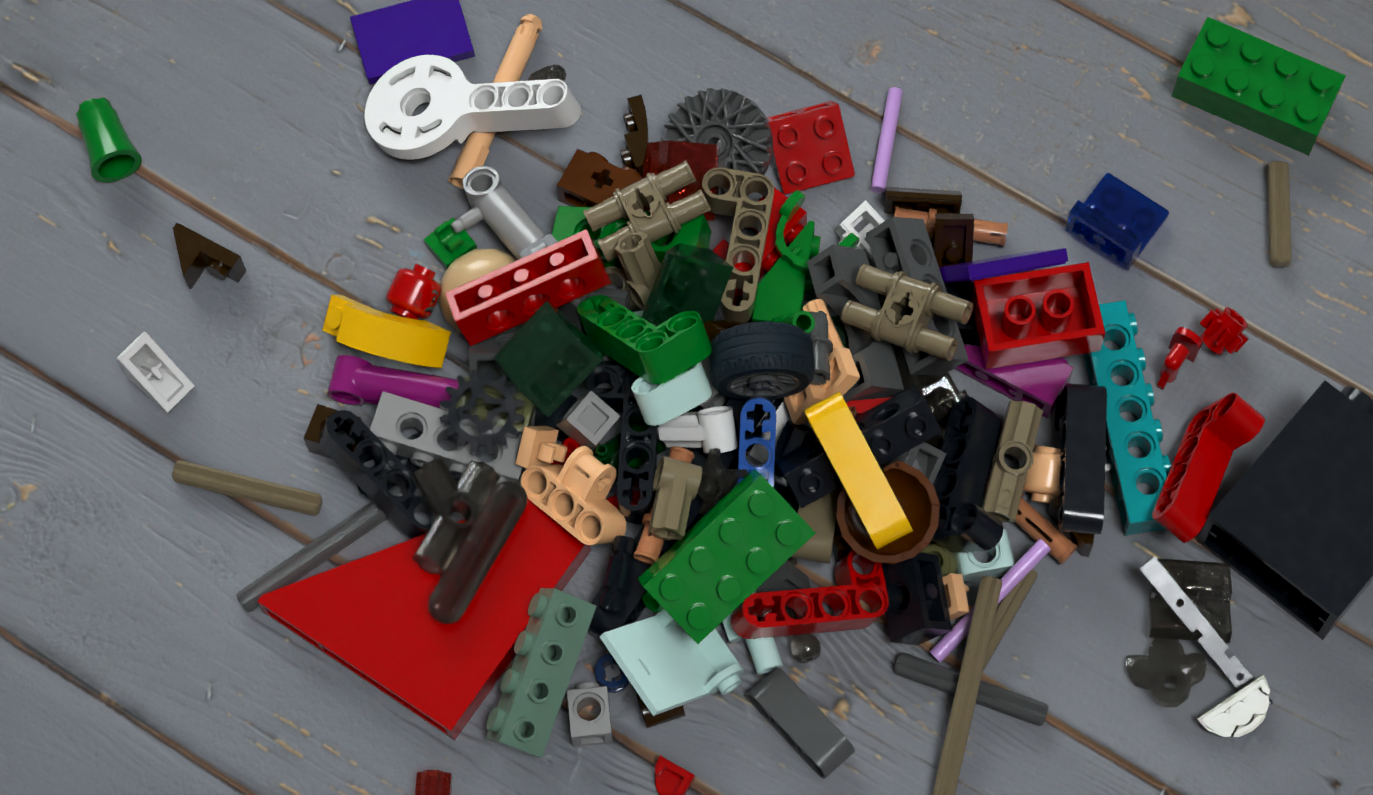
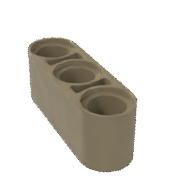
(822, 519)

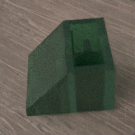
(687, 281)
(548, 358)

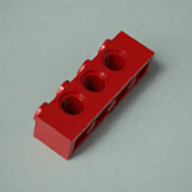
(520, 288)

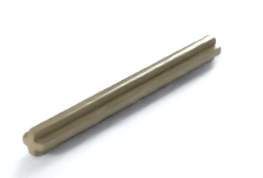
(967, 686)

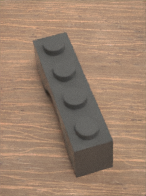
(834, 282)

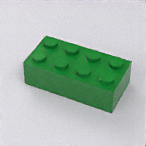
(1258, 85)
(726, 556)

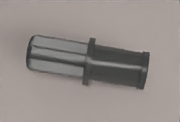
(821, 348)

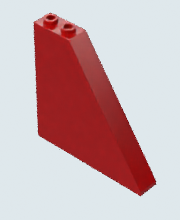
(380, 628)

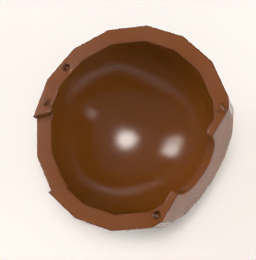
(919, 505)

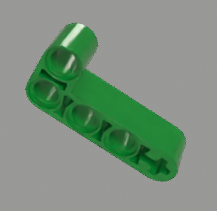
(646, 350)

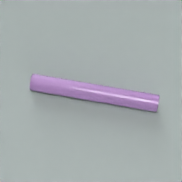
(886, 140)

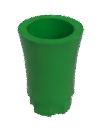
(106, 141)

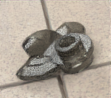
(1167, 665)

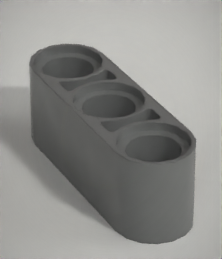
(800, 722)

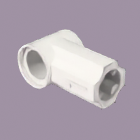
(702, 429)

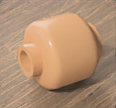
(1043, 476)

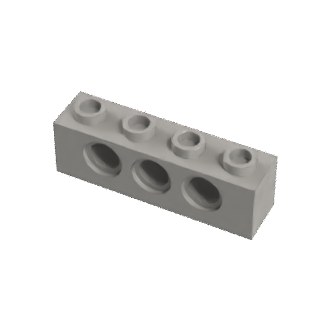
(398, 413)

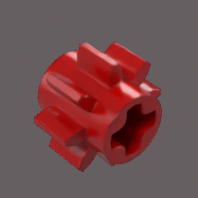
(1224, 331)

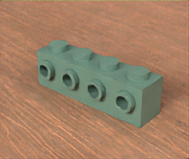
(540, 671)

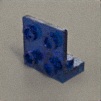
(1116, 220)

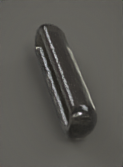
(477, 552)

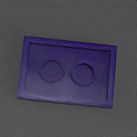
(409, 31)
(1003, 265)

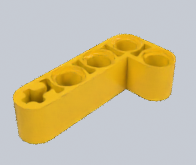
(858, 470)

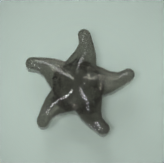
(717, 481)

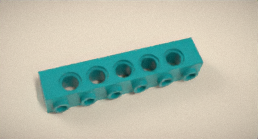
(1121, 435)

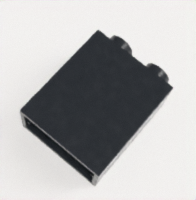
(1305, 511)

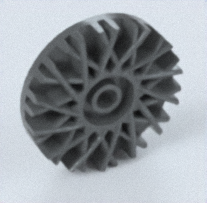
(728, 118)

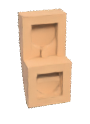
(842, 377)

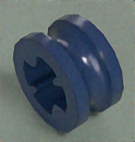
(614, 686)

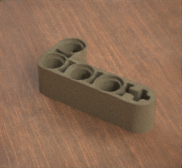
(741, 247)

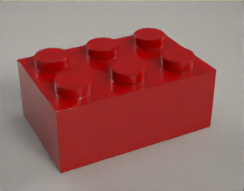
(1037, 315)

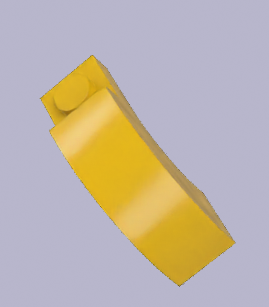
(385, 334)

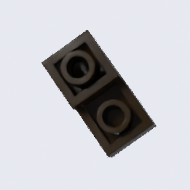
(637, 137)

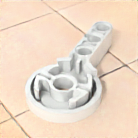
(458, 107)

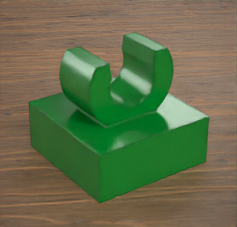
(447, 244)

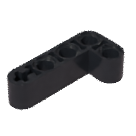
(1082, 423)
(632, 443)
(962, 479)
(374, 480)

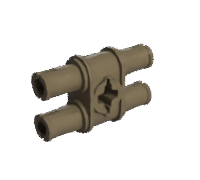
(648, 192)
(906, 330)

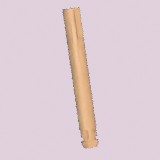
(510, 70)

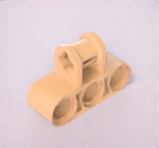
(577, 496)

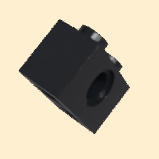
(916, 600)

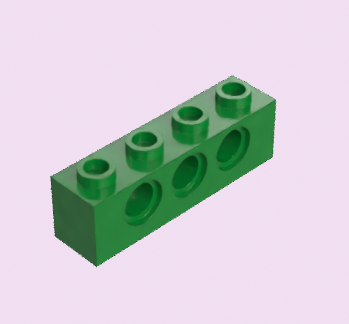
(572, 220)

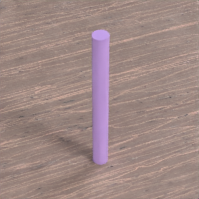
(1009, 581)

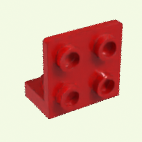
(810, 147)

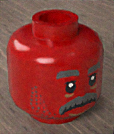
(413, 293)

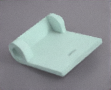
(669, 665)

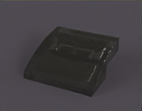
(1206, 586)

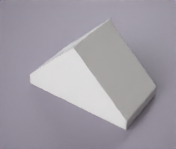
(154, 372)

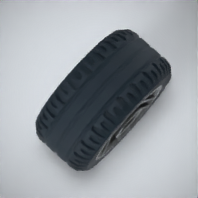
(762, 360)

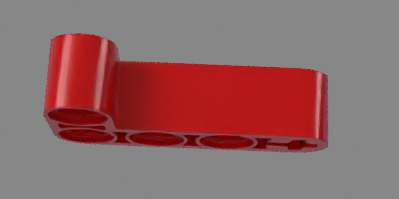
(1202, 464)
(807, 604)

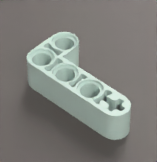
(671, 399)

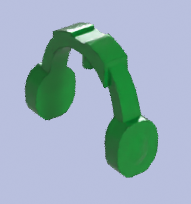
(786, 212)

